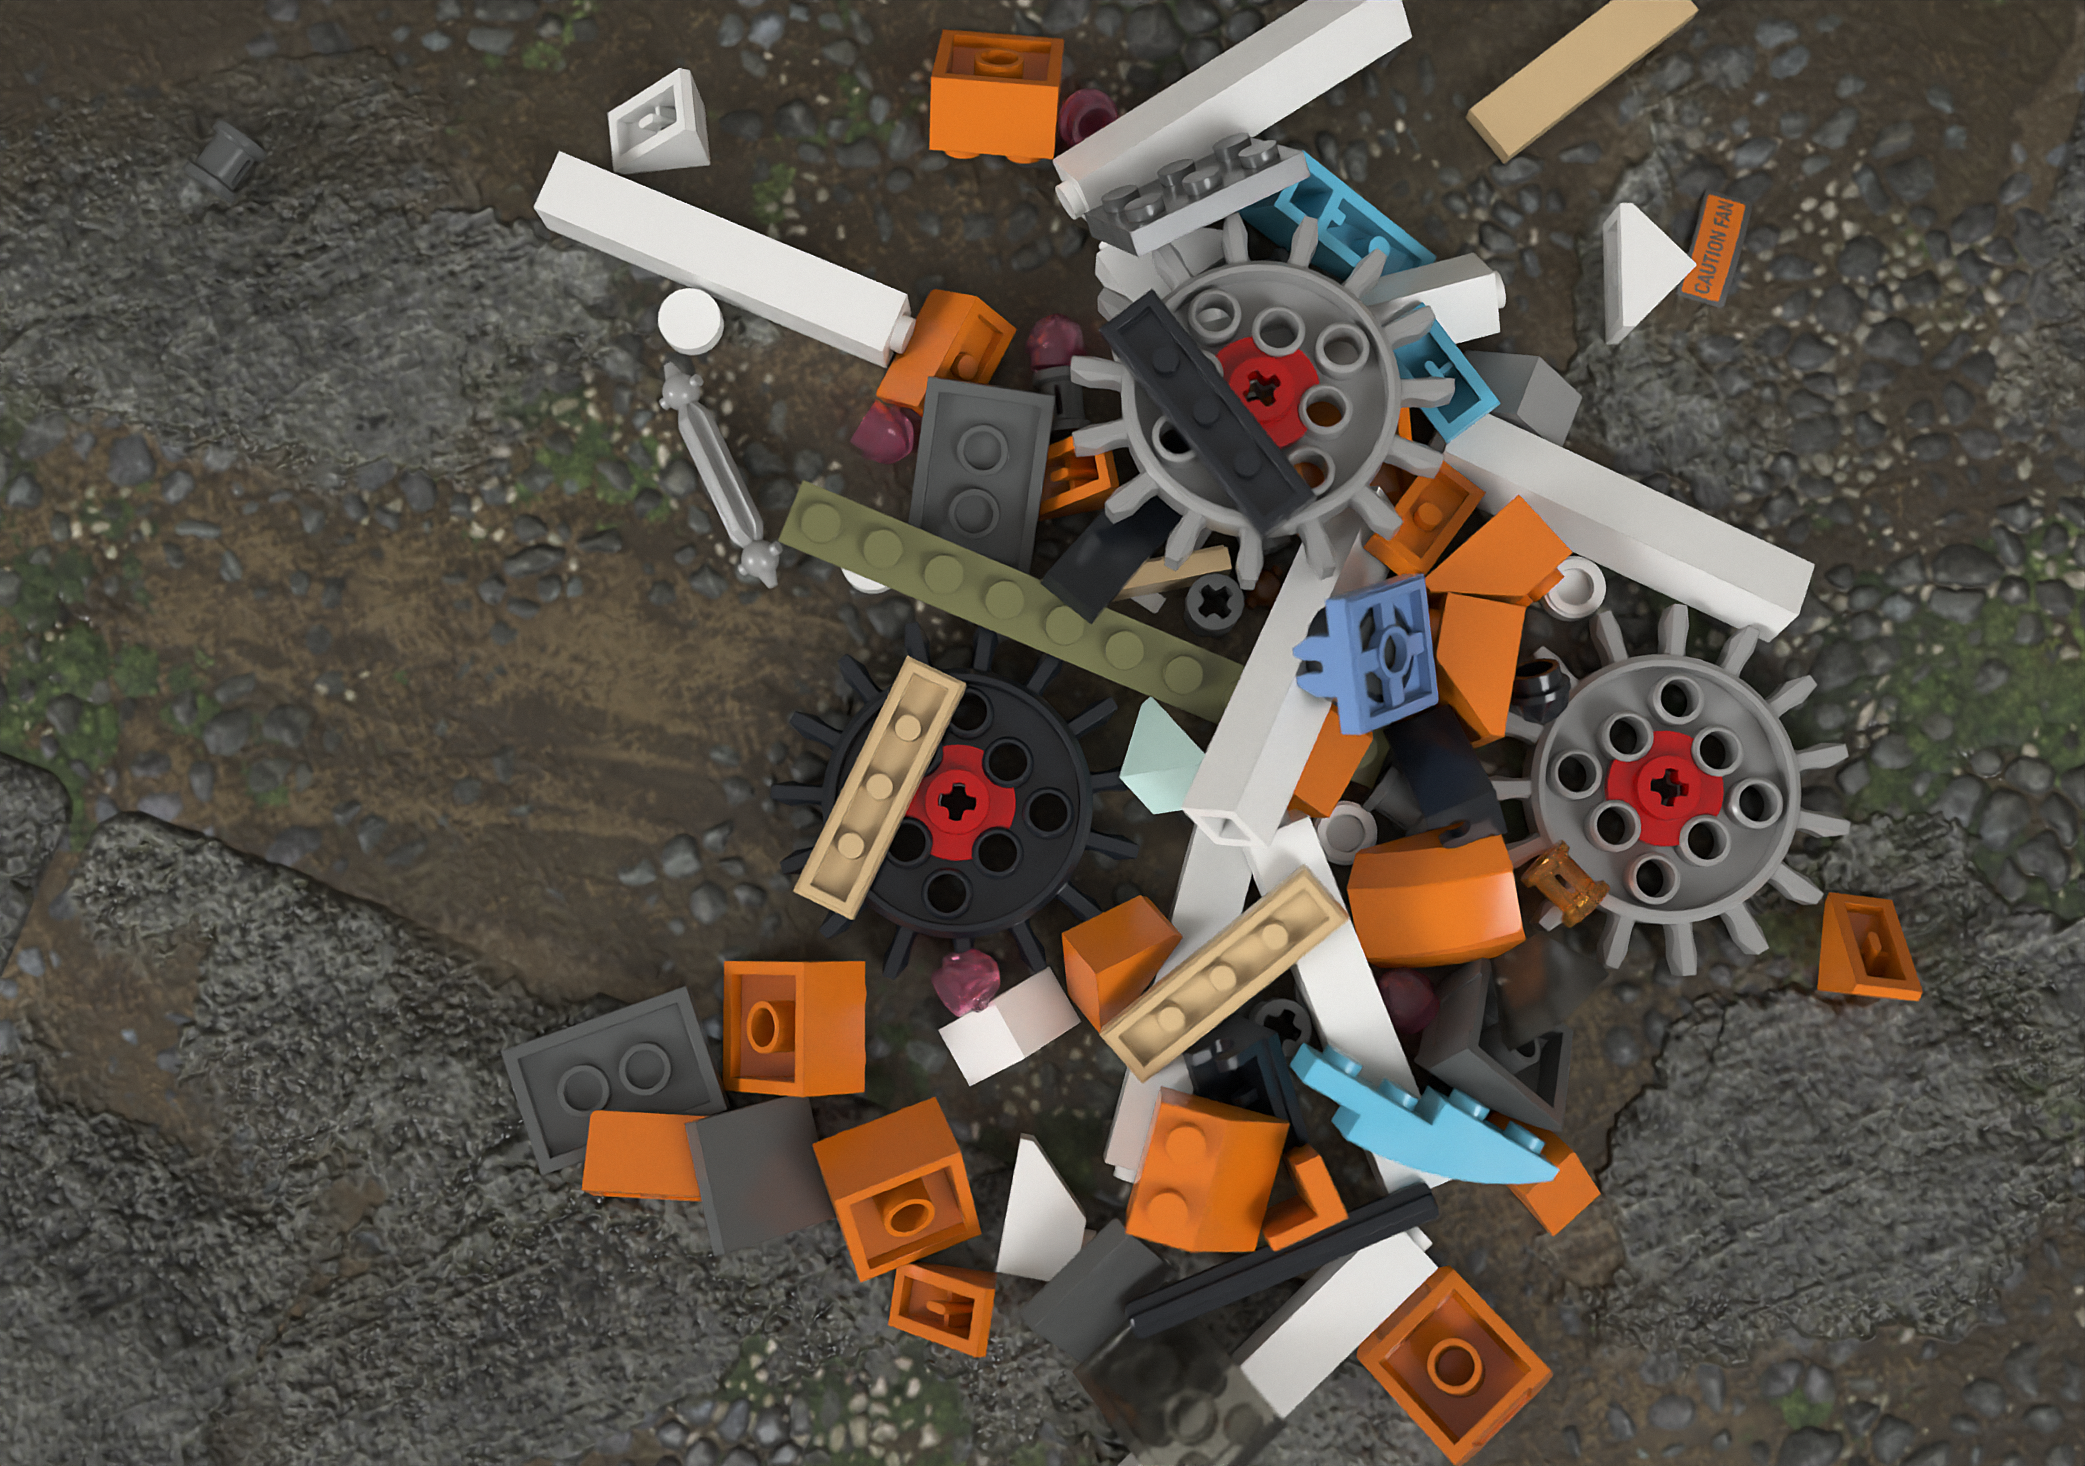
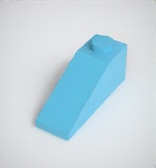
(1346, 224)

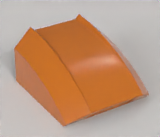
(1433, 902)
(1453, 1364)

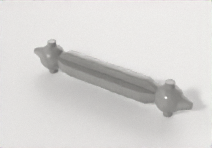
(720, 475)

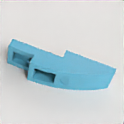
(1425, 1133)

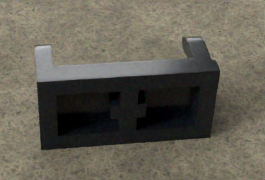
(1446, 777)
(1247, 1069)

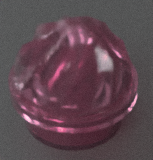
(1085, 114)
(1054, 342)
(884, 434)
(967, 981)
(1408, 999)

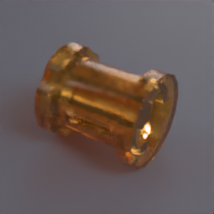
(1574, 905)

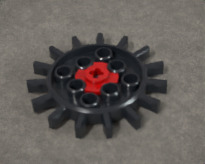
(1044, 859)

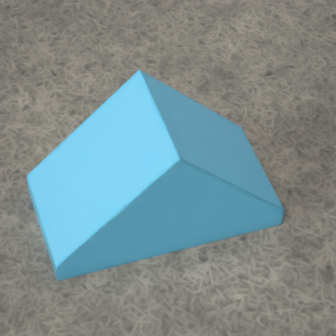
(1440, 357)

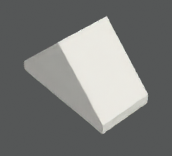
(660, 127)
(1638, 269)
(1010, 1027)

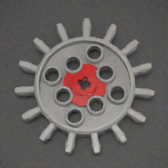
(1294, 376)
(1669, 750)

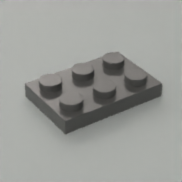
(1195, 193)
(982, 467)
(624, 1061)

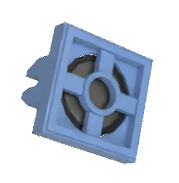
(1371, 651)

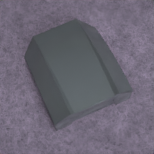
(1468, 1054)

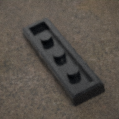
(1207, 414)
(1111, 553)

